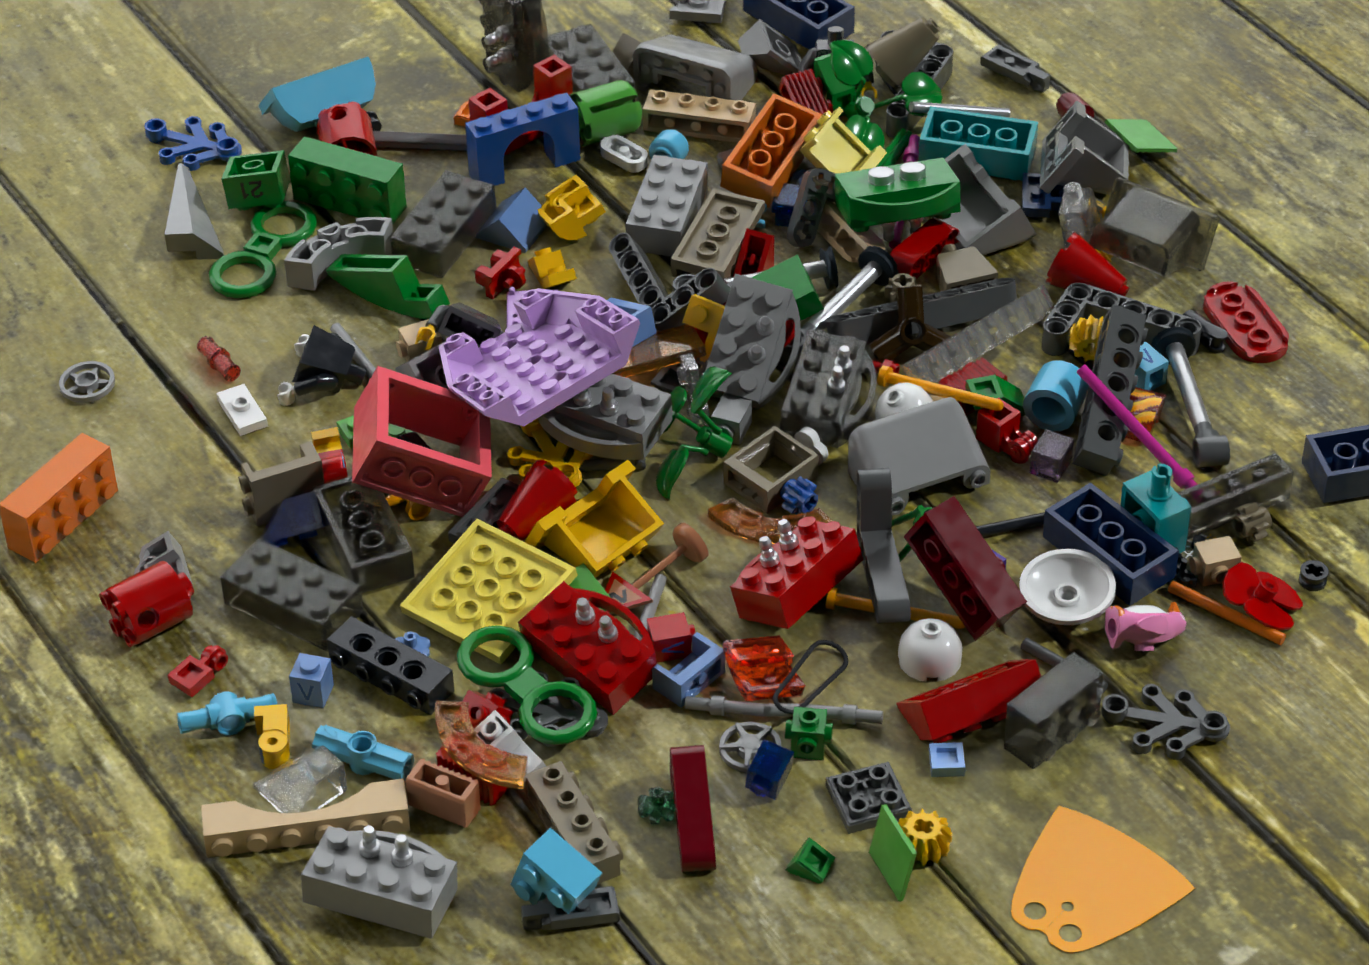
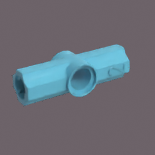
(364, 752)

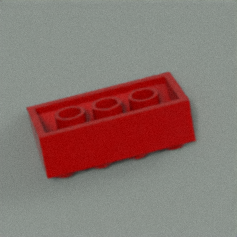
(968, 700)

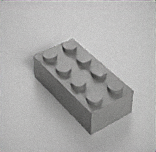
(667, 203)

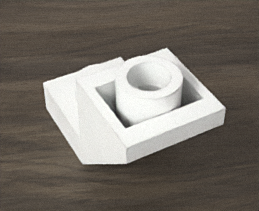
(501, 735)

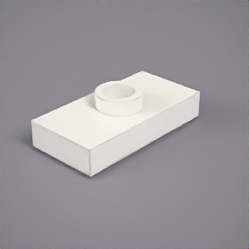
(242, 409)

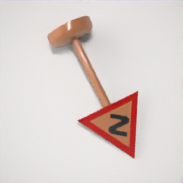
(688, 544)

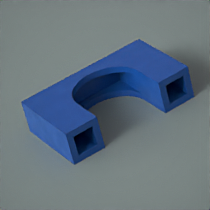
(491, 135)

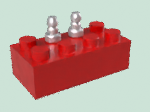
(795, 571)
(591, 643)

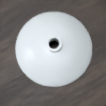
(1067, 586)

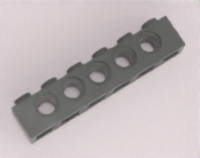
(1115, 366)

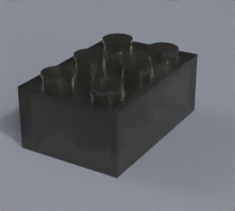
(1053, 710)

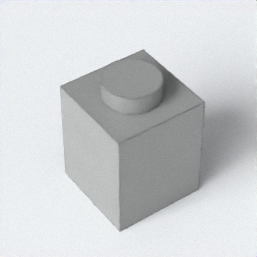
(733, 416)

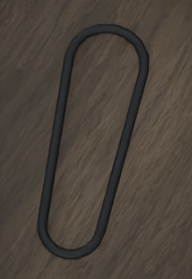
(799, 664)

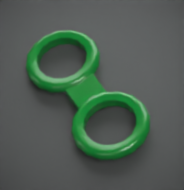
(262, 249)
(526, 685)

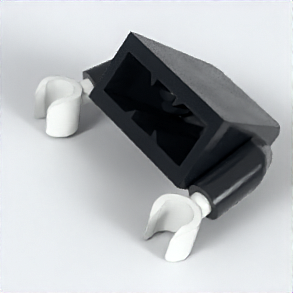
(322, 366)

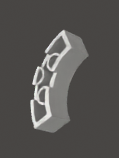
(311, 258)

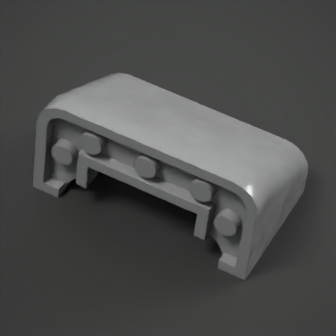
(720, 70)
(986, 214)
(919, 449)

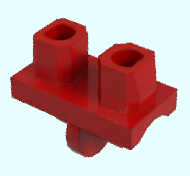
(505, 272)

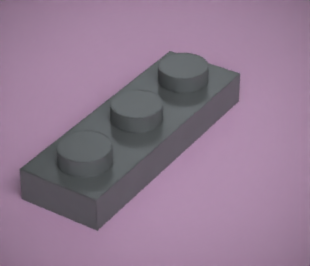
(486, 509)

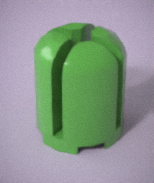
(607, 111)

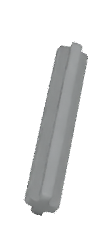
(420, 140)

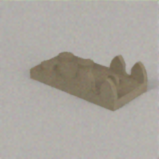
(717, 234)

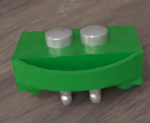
(897, 194)

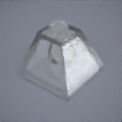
(304, 781)

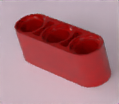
(923, 246)

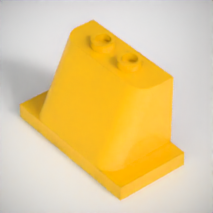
(600, 526)

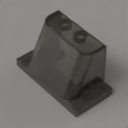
(1154, 229)

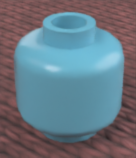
(670, 144)

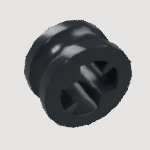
(1313, 575)

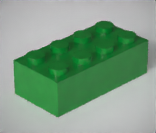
(347, 180)

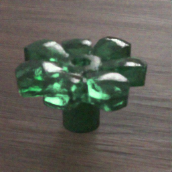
(657, 805)

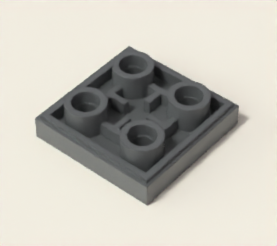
(863, 792)

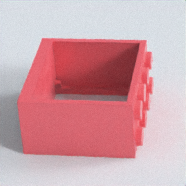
(414, 470)

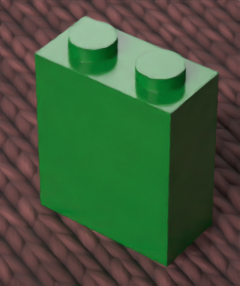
(794, 276)

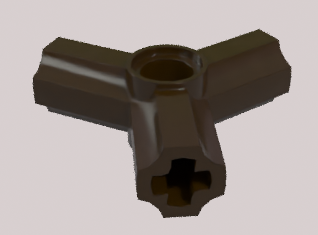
(910, 310)

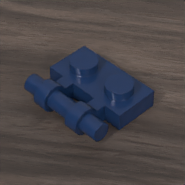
(1037, 202)

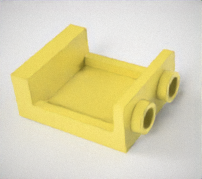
(837, 148)

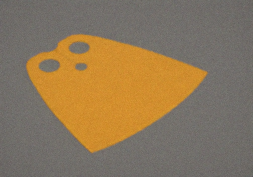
(1100, 872)

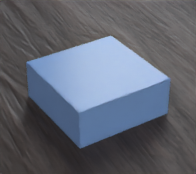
(946, 759)

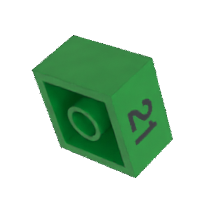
(256, 180)

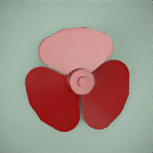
(1260, 594)

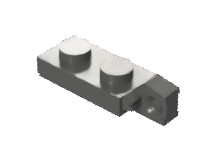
(1016, 68)
(595, 909)

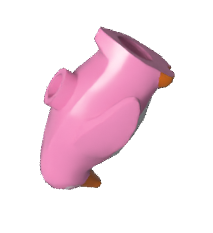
(1143, 625)

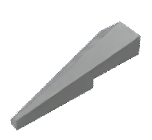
(188, 222)

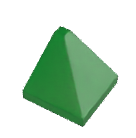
(811, 862)

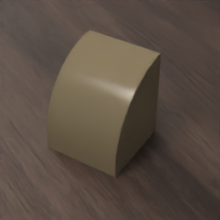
(624, 51)

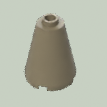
(903, 50)

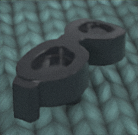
(1184, 576)

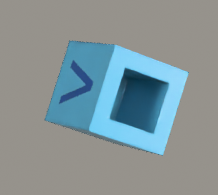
(1152, 369)

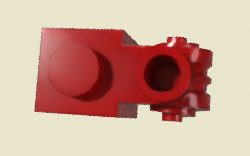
(1001, 433)

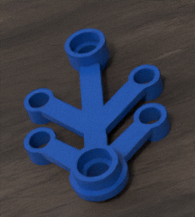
(222, 149)

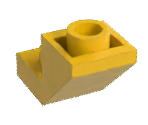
(550, 268)

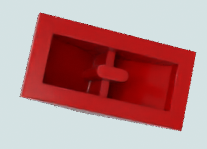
(755, 253)

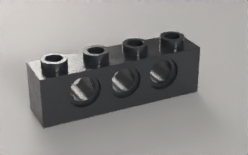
(390, 665)

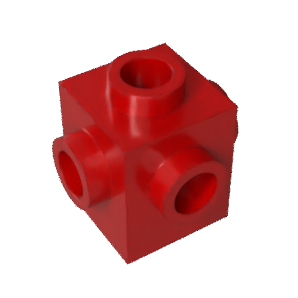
(483, 705)

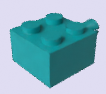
(1158, 505)

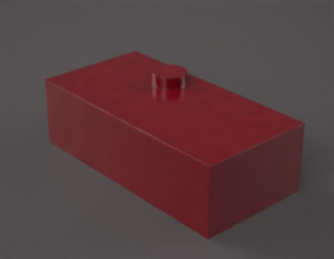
(965, 568)

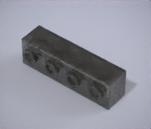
(1216, 500)

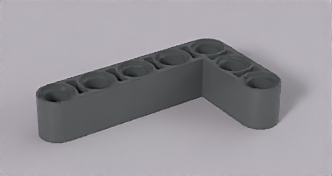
(937, 65)
(648, 289)
(1083, 299)
(878, 546)

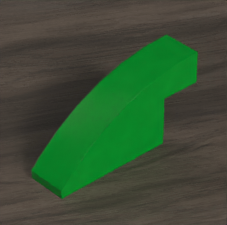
(388, 283)

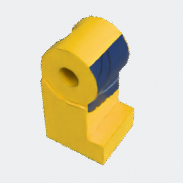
(274, 727)

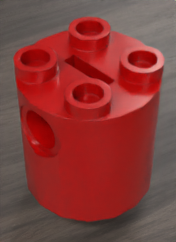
(347, 127)
(148, 603)

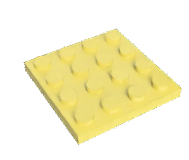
(485, 583)

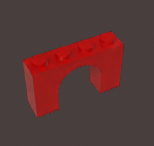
(551, 78)

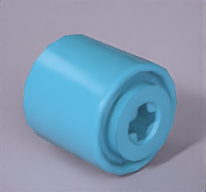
(1055, 396)

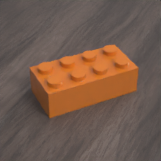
(769, 150)
(58, 497)

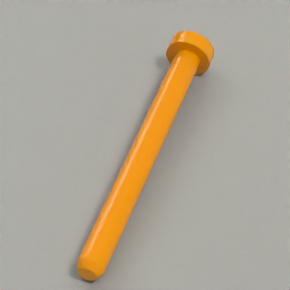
(887, 376)
(864, 604)

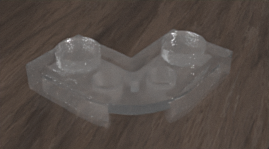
(689, 377)

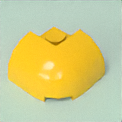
(570, 209)

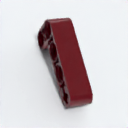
(692, 808)

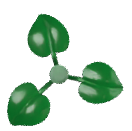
(850, 65)
(710, 438)

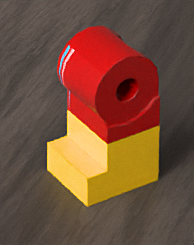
(330, 451)

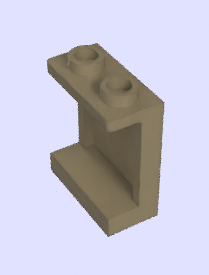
(271, 485)

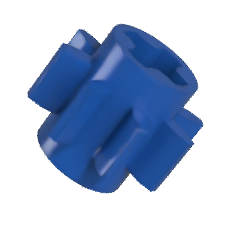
(799, 495)

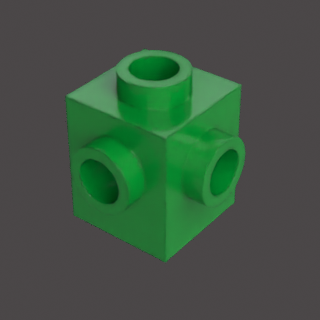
(809, 732)

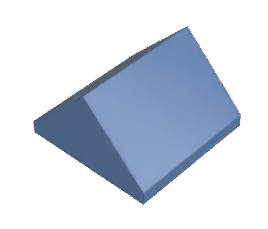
(514, 222)

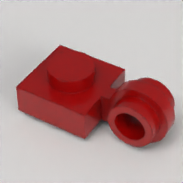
(195, 674)

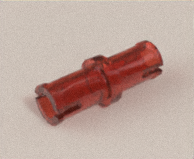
(218, 358)

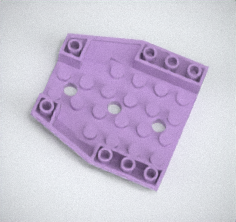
(545, 360)

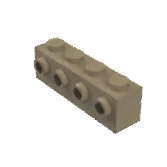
(571, 814)

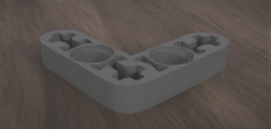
(818, 196)

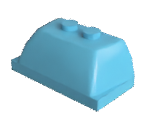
(302, 100)

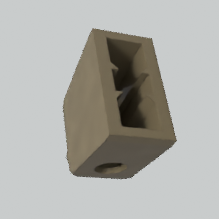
(962, 267)

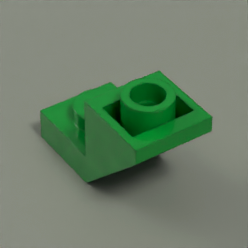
(836, 92)
(997, 388)

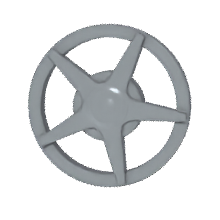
(87, 382)
(747, 743)

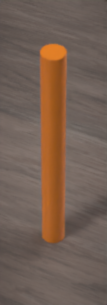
(1226, 612)

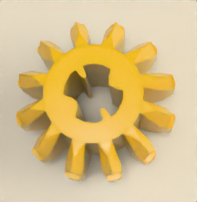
(1085, 337)
(928, 834)

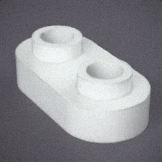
(624, 153)

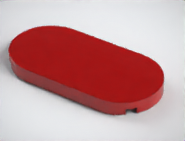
(1250, 323)

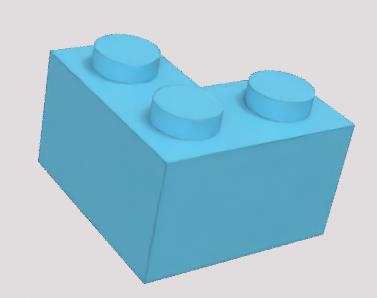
(554, 870)

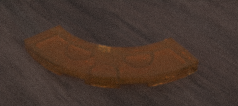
(751, 524)
(471, 753)

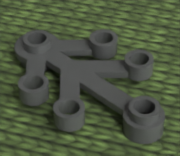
(553, 712)
(1204, 726)

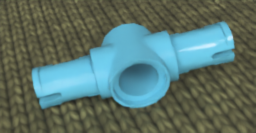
(223, 713)

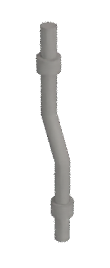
(719, 706)

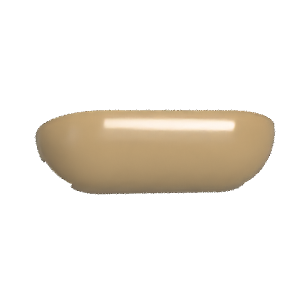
(841, 236)

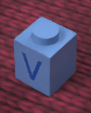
(311, 680)

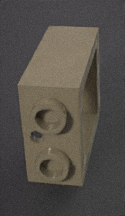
(740, 473)

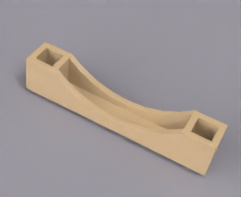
(239, 829)

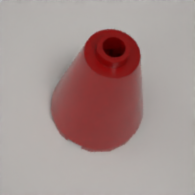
(1085, 265)
(536, 497)

